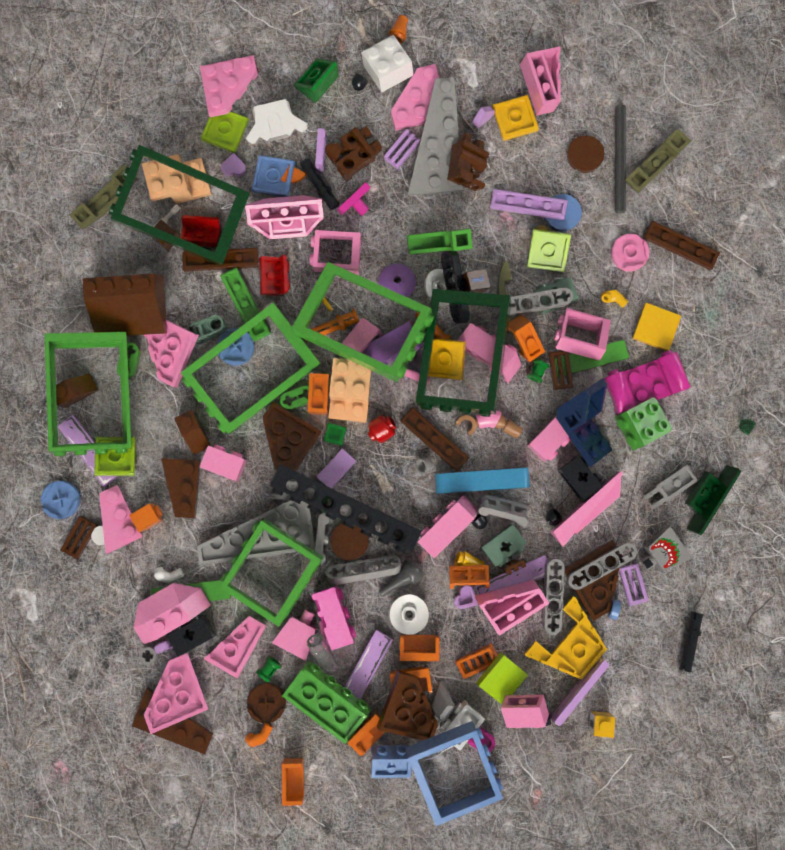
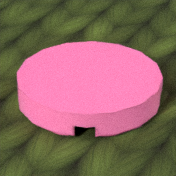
(629, 252)

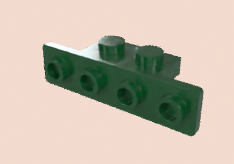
(708, 497)

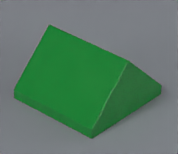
(317, 79)

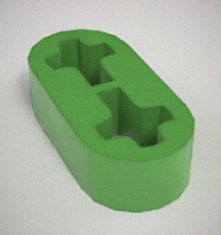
(133, 361)
(293, 394)

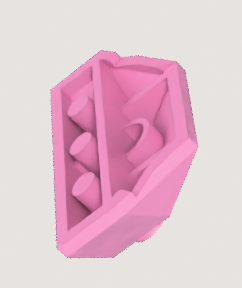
(285, 216)
(168, 610)

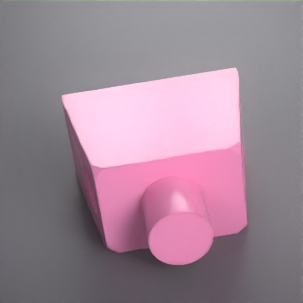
(296, 633)

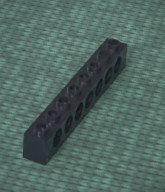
(409, 534)

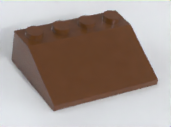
(126, 304)

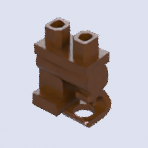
(359, 151)
(467, 162)

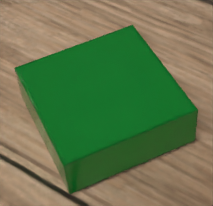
(335, 434)

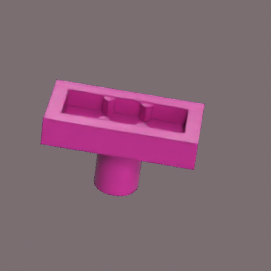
(355, 201)

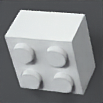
(387, 63)

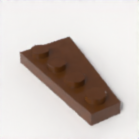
(185, 733)

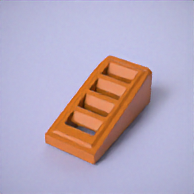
(480, 667)

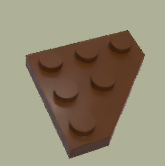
(288, 437)
(599, 594)
(407, 709)

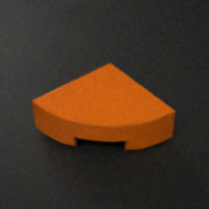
(297, 175)

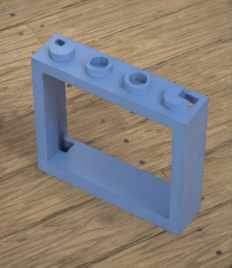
(441, 742)

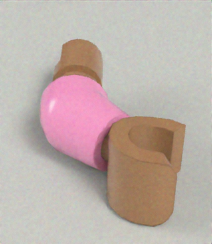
(498, 421)

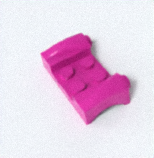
(647, 381)

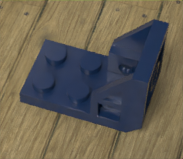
(578, 423)

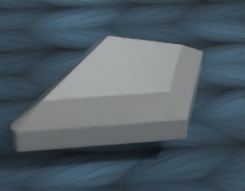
(442, 703)

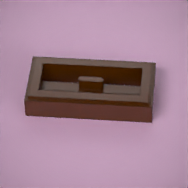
(560, 370)
(70, 552)
(513, 565)

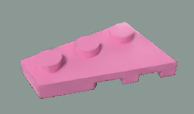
(116, 522)

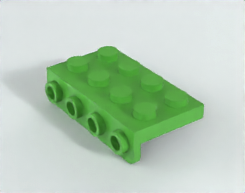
(327, 702)

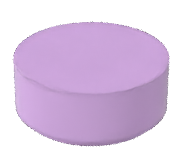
(162, 647)

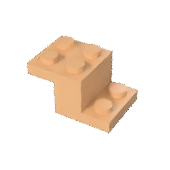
(168, 182)
(349, 391)

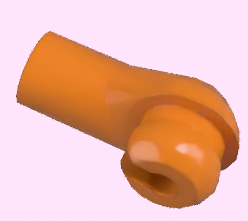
(260, 738)

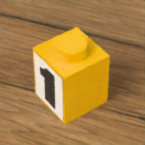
(602, 724)

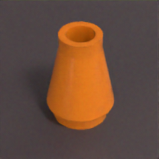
(399, 29)

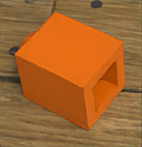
(146, 517)

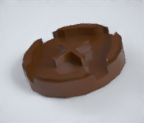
(585, 154)
(348, 542)
(266, 703)

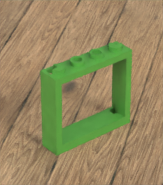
(237, 562)

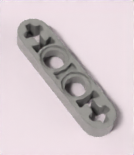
(535, 301)
(603, 569)
(364, 573)
(553, 596)

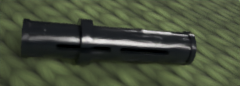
(323, 190)
(691, 640)

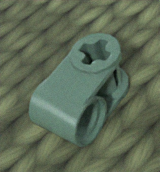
(205, 329)

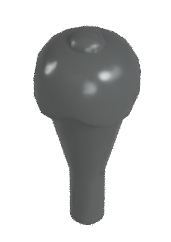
(409, 574)

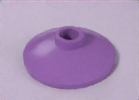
(401, 271)

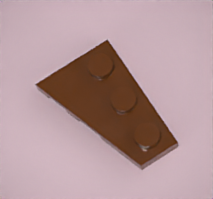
(183, 485)

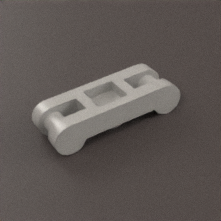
(504, 509)
(322, 537)

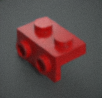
(201, 230)
(274, 275)

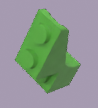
(439, 241)

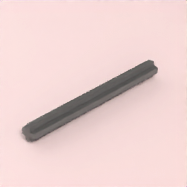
(620, 159)

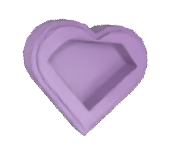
(483, 116)
(233, 166)
(465, 598)

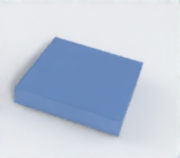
(269, 174)

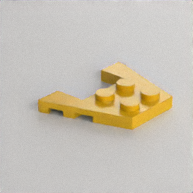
(577, 650)

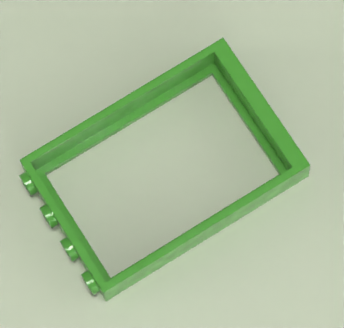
(85, 340)
(297, 343)
(407, 351)

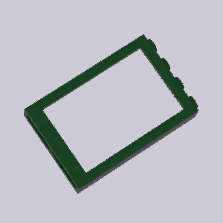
(229, 229)
(466, 406)

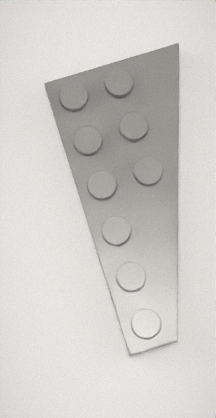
(436, 142)
(288, 516)

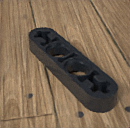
(448, 260)

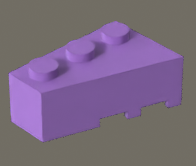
(389, 345)

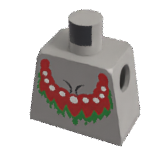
(664, 551)

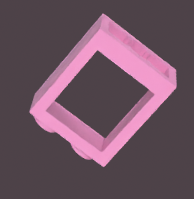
(337, 235)
(587, 322)

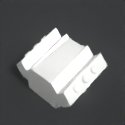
(274, 122)

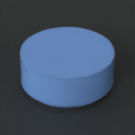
(615, 609)

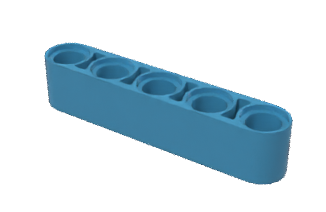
(482, 480)

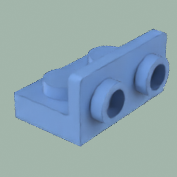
(390, 761)

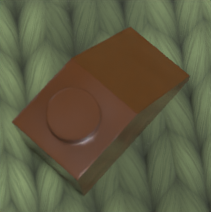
(74, 390)
(192, 431)

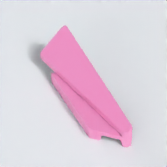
(588, 510)

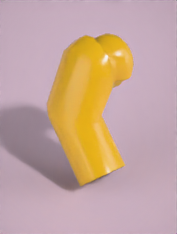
(614, 296)

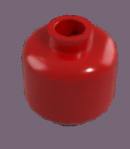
(381, 428)

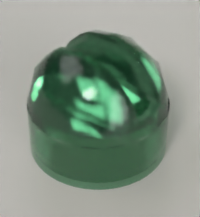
(747, 426)

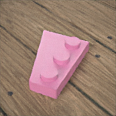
(237, 648)

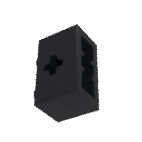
(570, 473)
(203, 632)

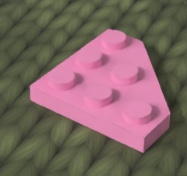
(226, 83)
(415, 99)
(171, 352)
(176, 696)

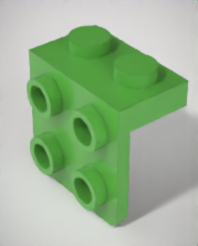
(643, 424)

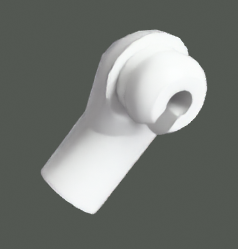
(166, 577)

